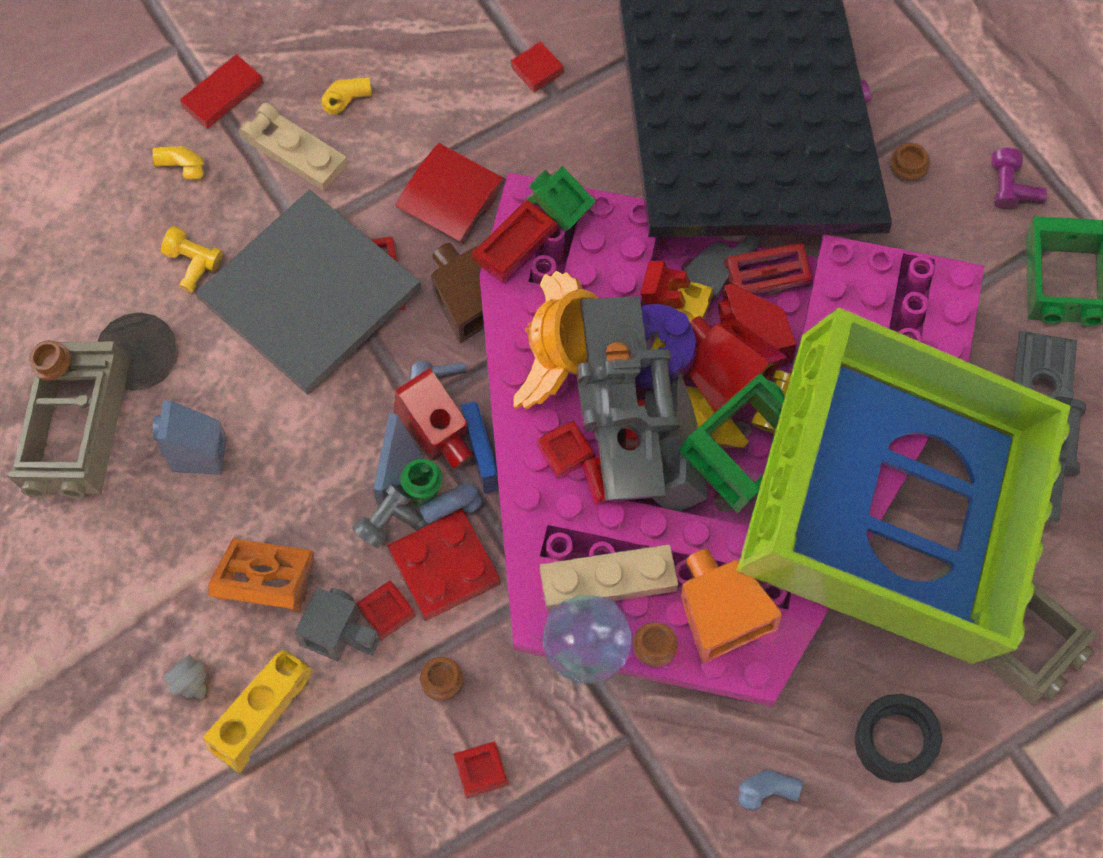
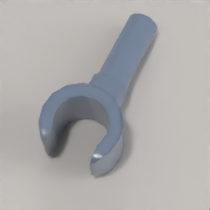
(421, 366)

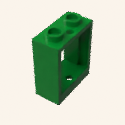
(1063, 236)
(713, 461)

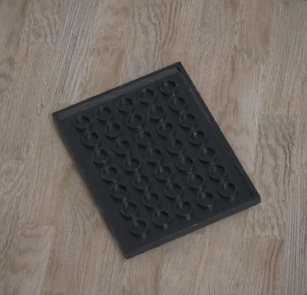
(750, 119)

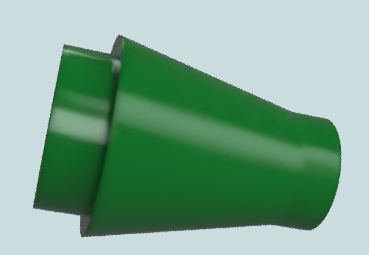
(421, 480)

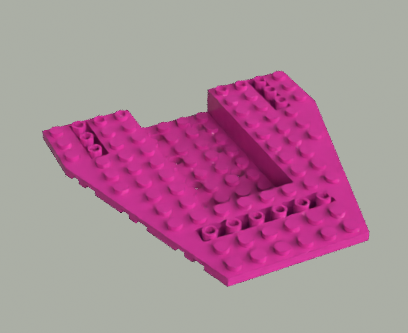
(557, 518)

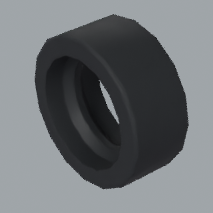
(905, 706)

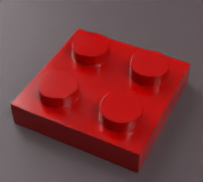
(443, 564)

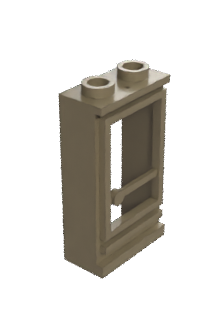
(89, 361)
(1049, 678)

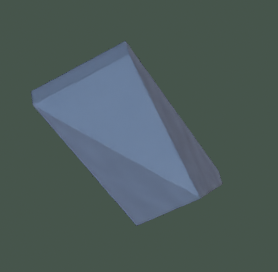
(396, 453)

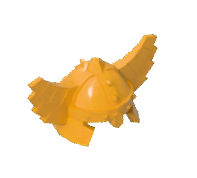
(554, 338)

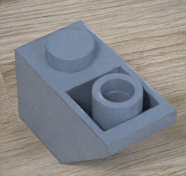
(189, 439)

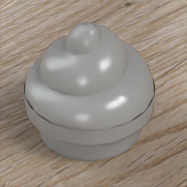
(187, 679)

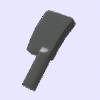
(709, 266)

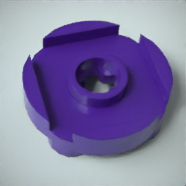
(674, 330)

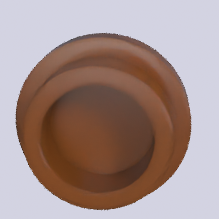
(910, 162)
(49, 360)
(655, 644)
(441, 678)

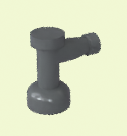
(394, 505)

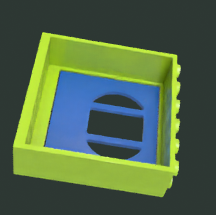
(826, 466)

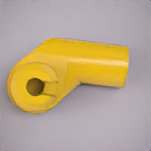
(343, 91)
(179, 156)

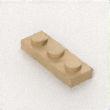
(610, 576)

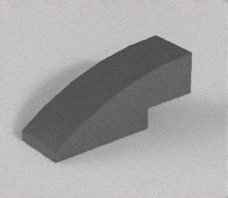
(682, 481)

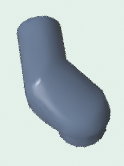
(463, 496)
(765, 784)

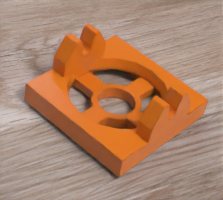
(245, 554)

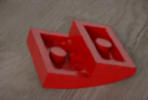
(450, 192)

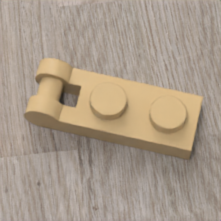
(294, 147)

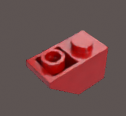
(760, 317)

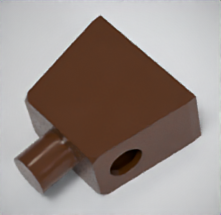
(458, 290)

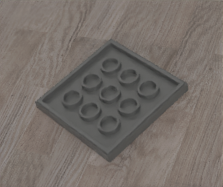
(308, 291)

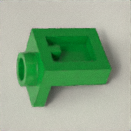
(560, 197)

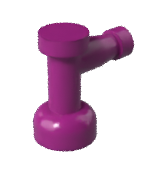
(1007, 162)

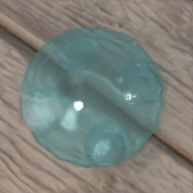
(586, 639)

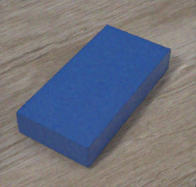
(480, 447)

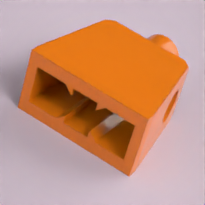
(725, 606)

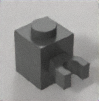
(332, 624)

